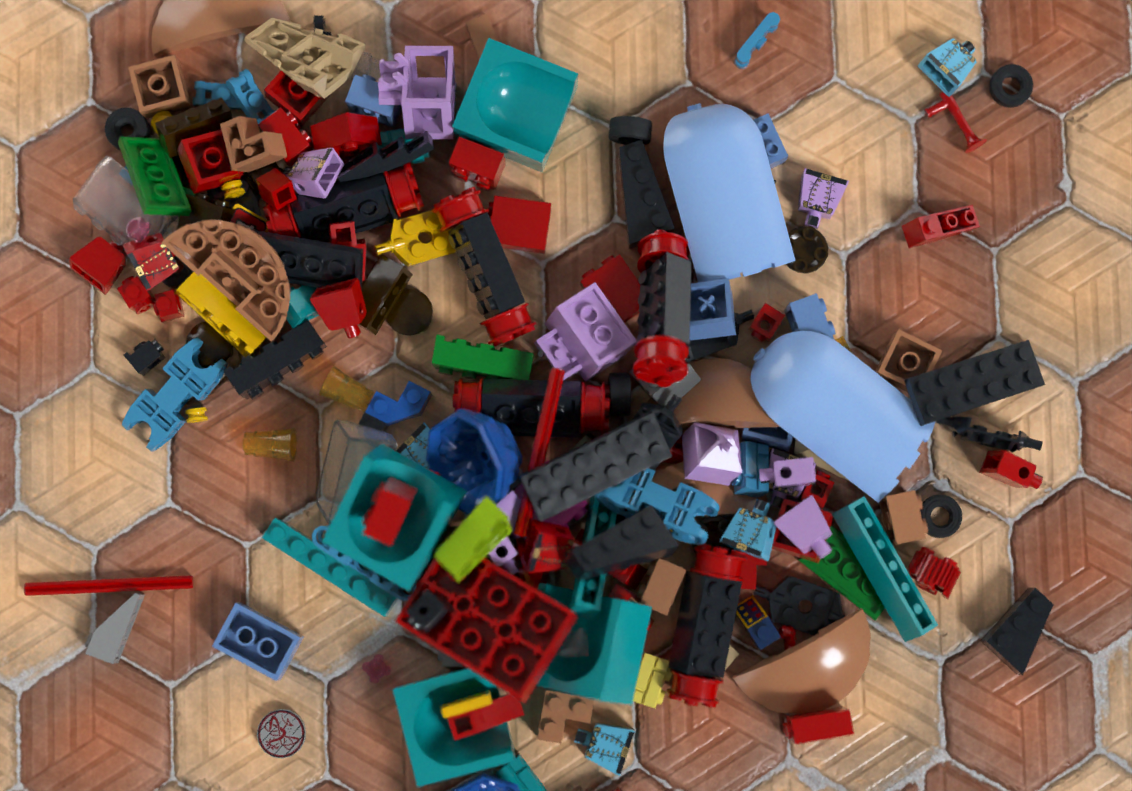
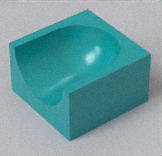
(515, 104)
(423, 526)
(614, 651)
(428, 734)

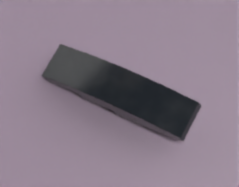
(377, 160)

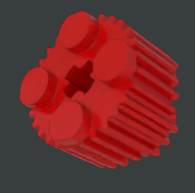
(933, 573)

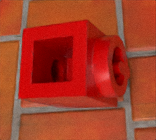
(136, 295)

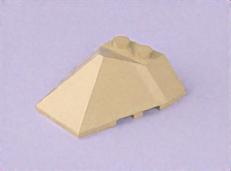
(308, 57)

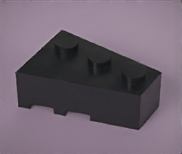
(1019, 630)

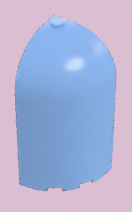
(725, 193)
(839, 409)

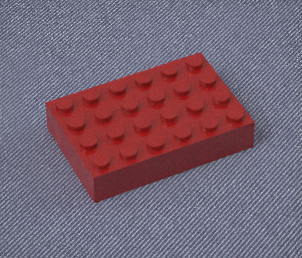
(493, 625)

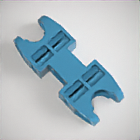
(162, 408)
(664, 502)
(387, 585)

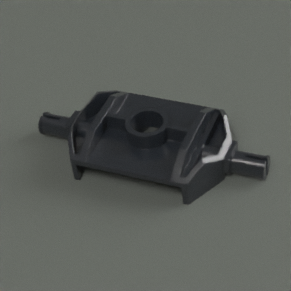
(705, 347)
(666, 419)
(979, 434)
(790, 592)

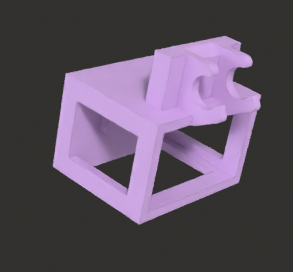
(425, 102)
(585, 335)

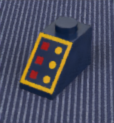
(756, 623)

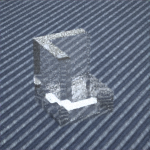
(575, 644)

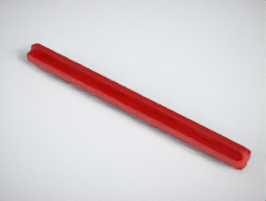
(540, 445)
(108, 585)

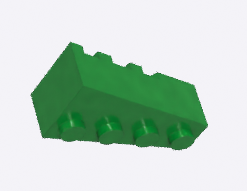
(480, 360)

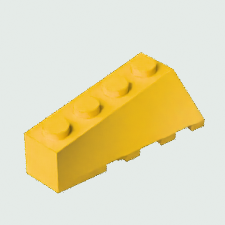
(220, 313)

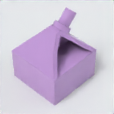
(711, 454)

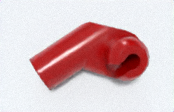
(789, 635)

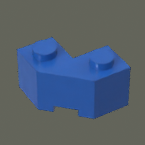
(410, 405)

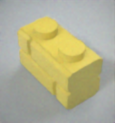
(650, 680)

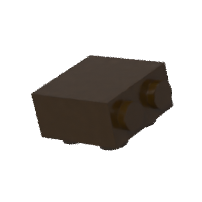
(206, 209)

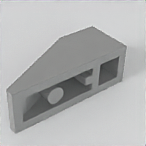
(111, 636)

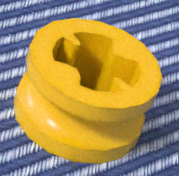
(233, 189)
(196, 415)

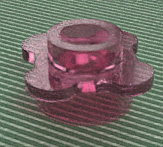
(137, 229)
(376, 675)

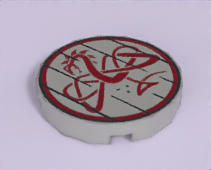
(281, 733)

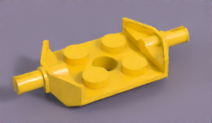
(405, 240)

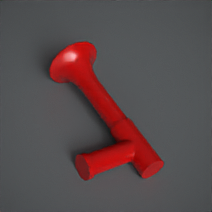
(973, 141)

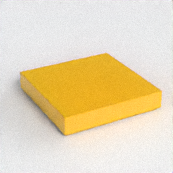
(466, 703)

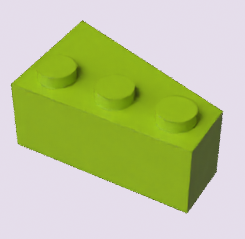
(473, 539)

